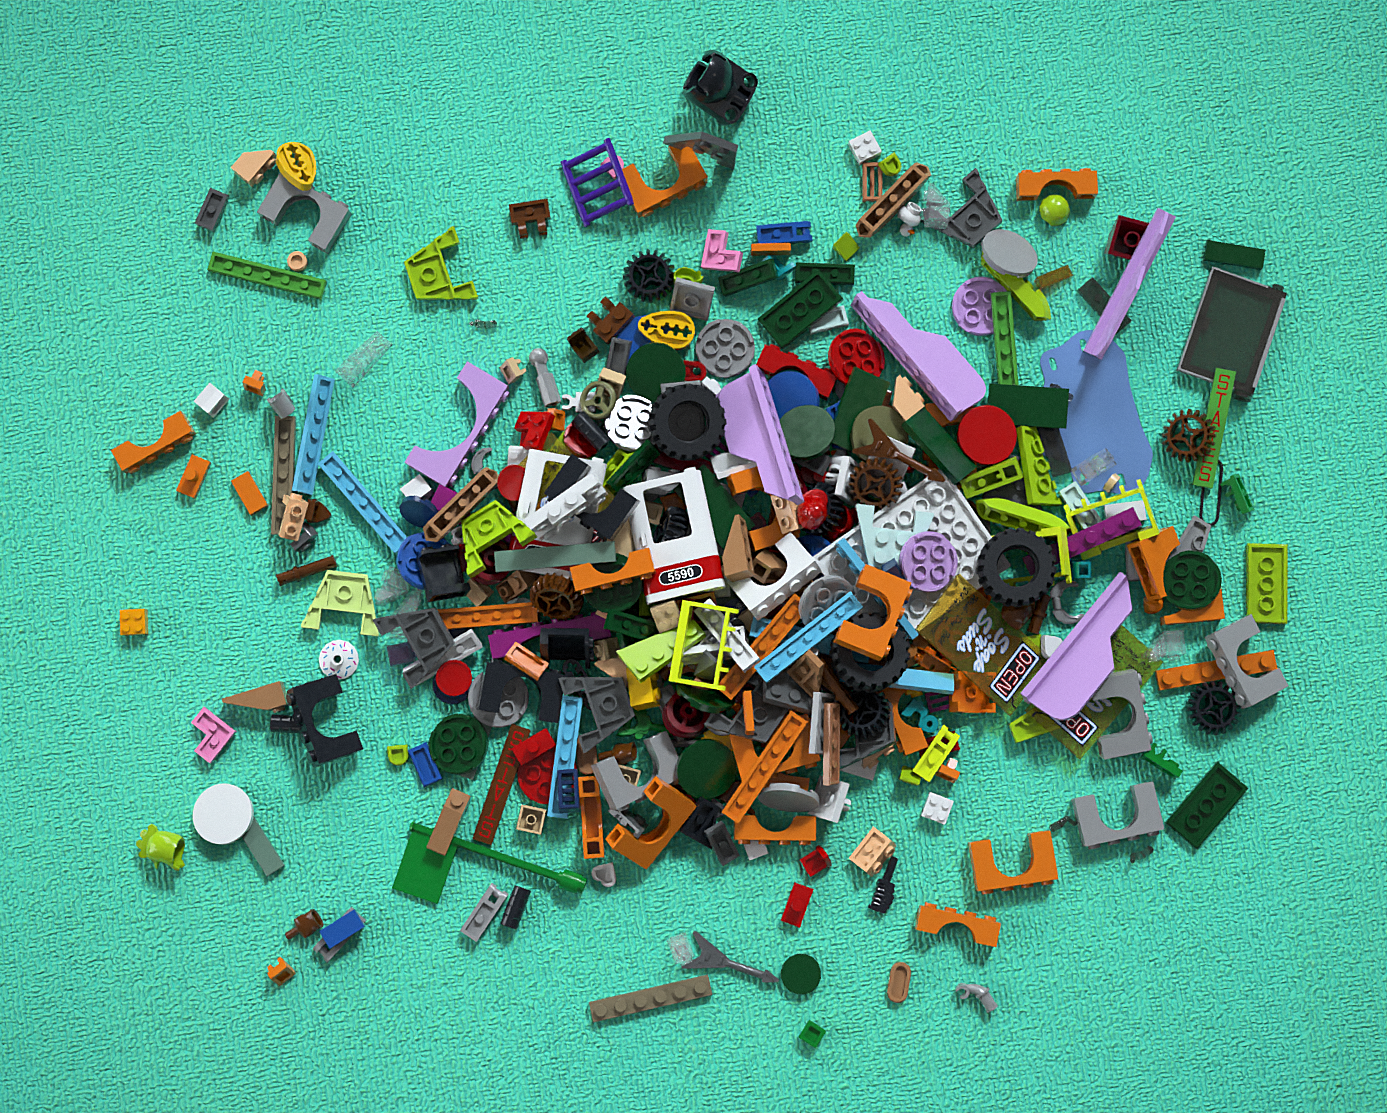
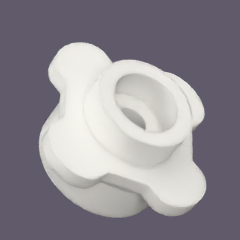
(457, 533)

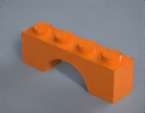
(1081, 183)
(175, 431)
(638, 565)
(909, 738)
(591, 817)
(801, 829)
(931, 920)

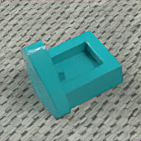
(783, 271)

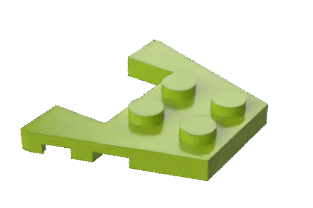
(430, 275)
(487, 528)

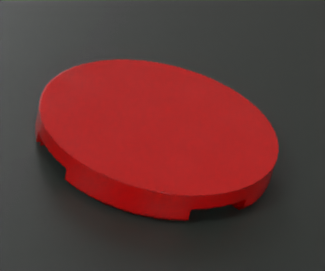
(855, 349)
(986, 435)
(536, 777)

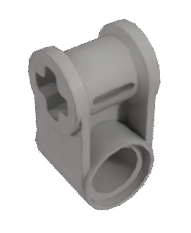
(282, 404)

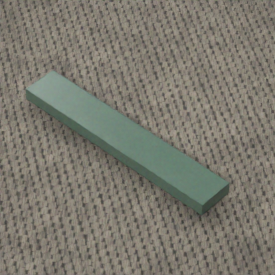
(555, 556)

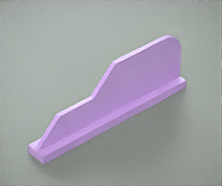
(1129, 283)
(925, 356)
(757, 435)
(1082, 658)

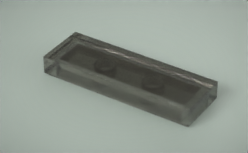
(1098, 299)
(1054, 451)

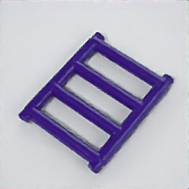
(619, 182)

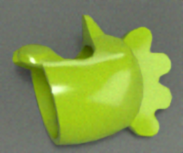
(161, 847)

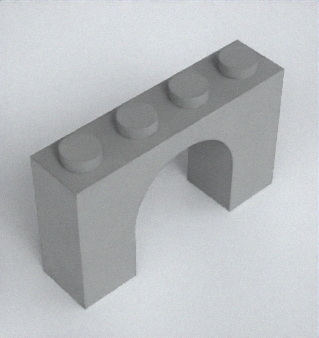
(332, 217)
(1224, 647)
(1135, 736)
(619, 791)
(1145, 820)

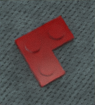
(536, 426)

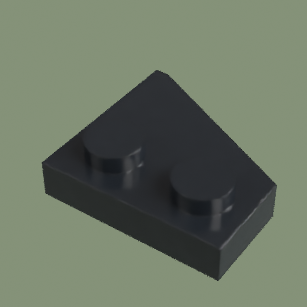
(700, 820)

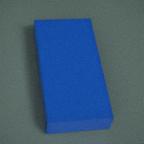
(424, 765)
(342, 928)

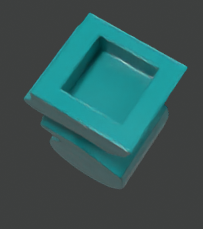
(1080, 568)
(926, 722)

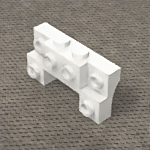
(570, 502)

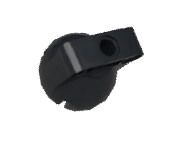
(719, 87)

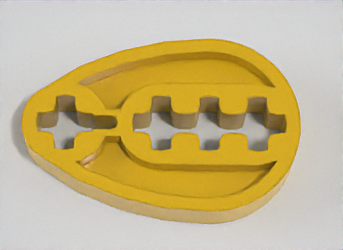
(306, 164)
(672, 319)

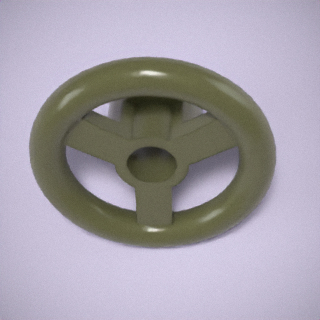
(606, 405)

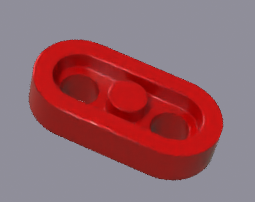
(690, 365)

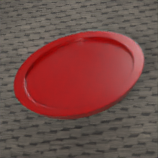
(511, 481)
(453, 677)

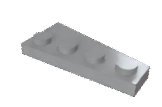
(1193, 537)

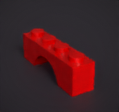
(773, 361)

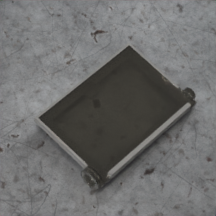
(1232, 330)

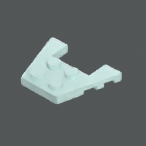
(885, 544)

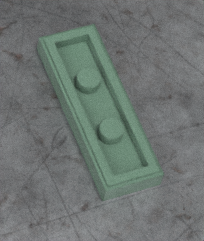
(262, 849)

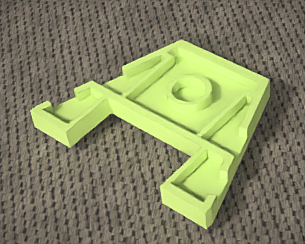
(343, 593)

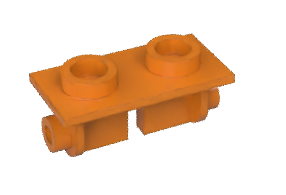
(927, 658)

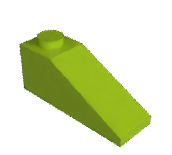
(992, 477)

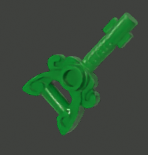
(642, 727)

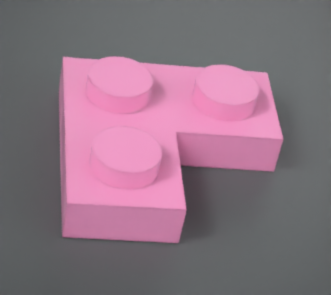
(715, 253)
(216, 731)

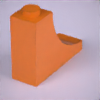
(1150, 558)
(1212, 612)

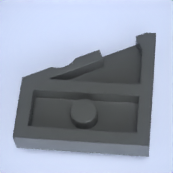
(627, 818)

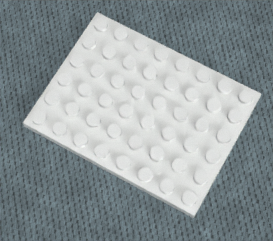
(951, 518)

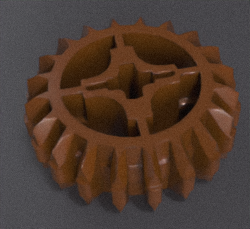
(1197, 433)
(871, 477)
(556, 597)

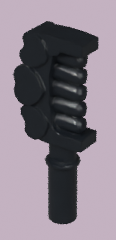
(883, 896)

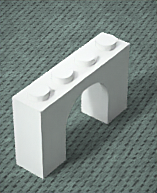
(800, 570)

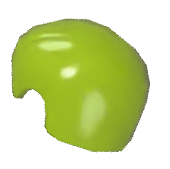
(1054, 210)
(688, 274)

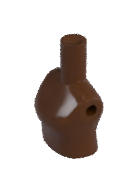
(622, 752)
(305, 924)

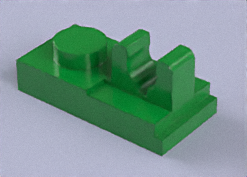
(1242, 500)
(1168, 767)

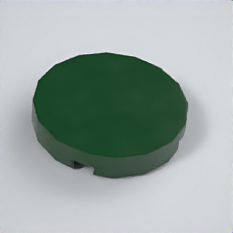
(800, 973)

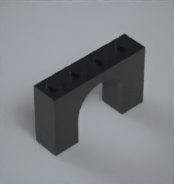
(606, 522)
(496, 677)
(320, 747)

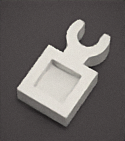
(575, 402)

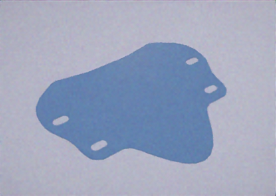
(1100, 412)

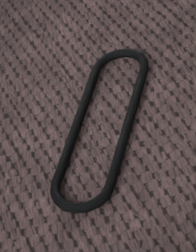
(1219, 497)

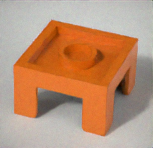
(968, 697)

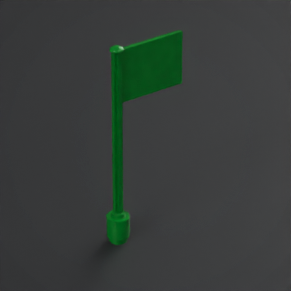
(425, 871)

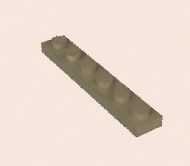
(282, 467)
(650, 998)

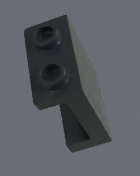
(442, 573)
(566, 644)

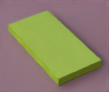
(1267, 582)

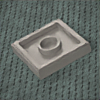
(692, 298)

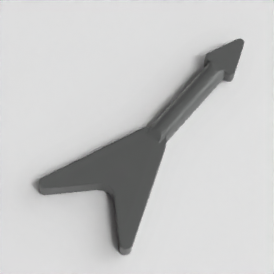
(714, 958)

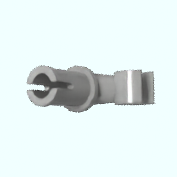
(980, 992)

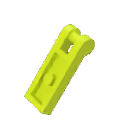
(935, 754)

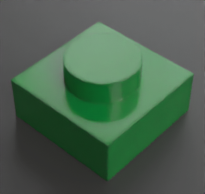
(812, 1033)

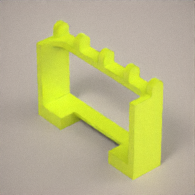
(1061, 533)
(1142, 533)
(677, 664)

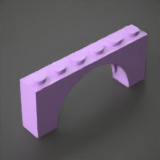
(444, 465)

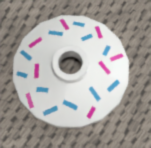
(348, 662)

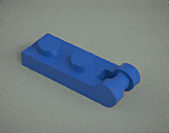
(784, 232)

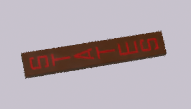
(500, 786)

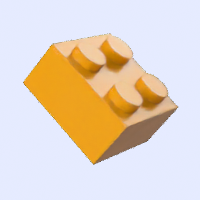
(133, 622)

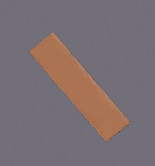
(831, 744)

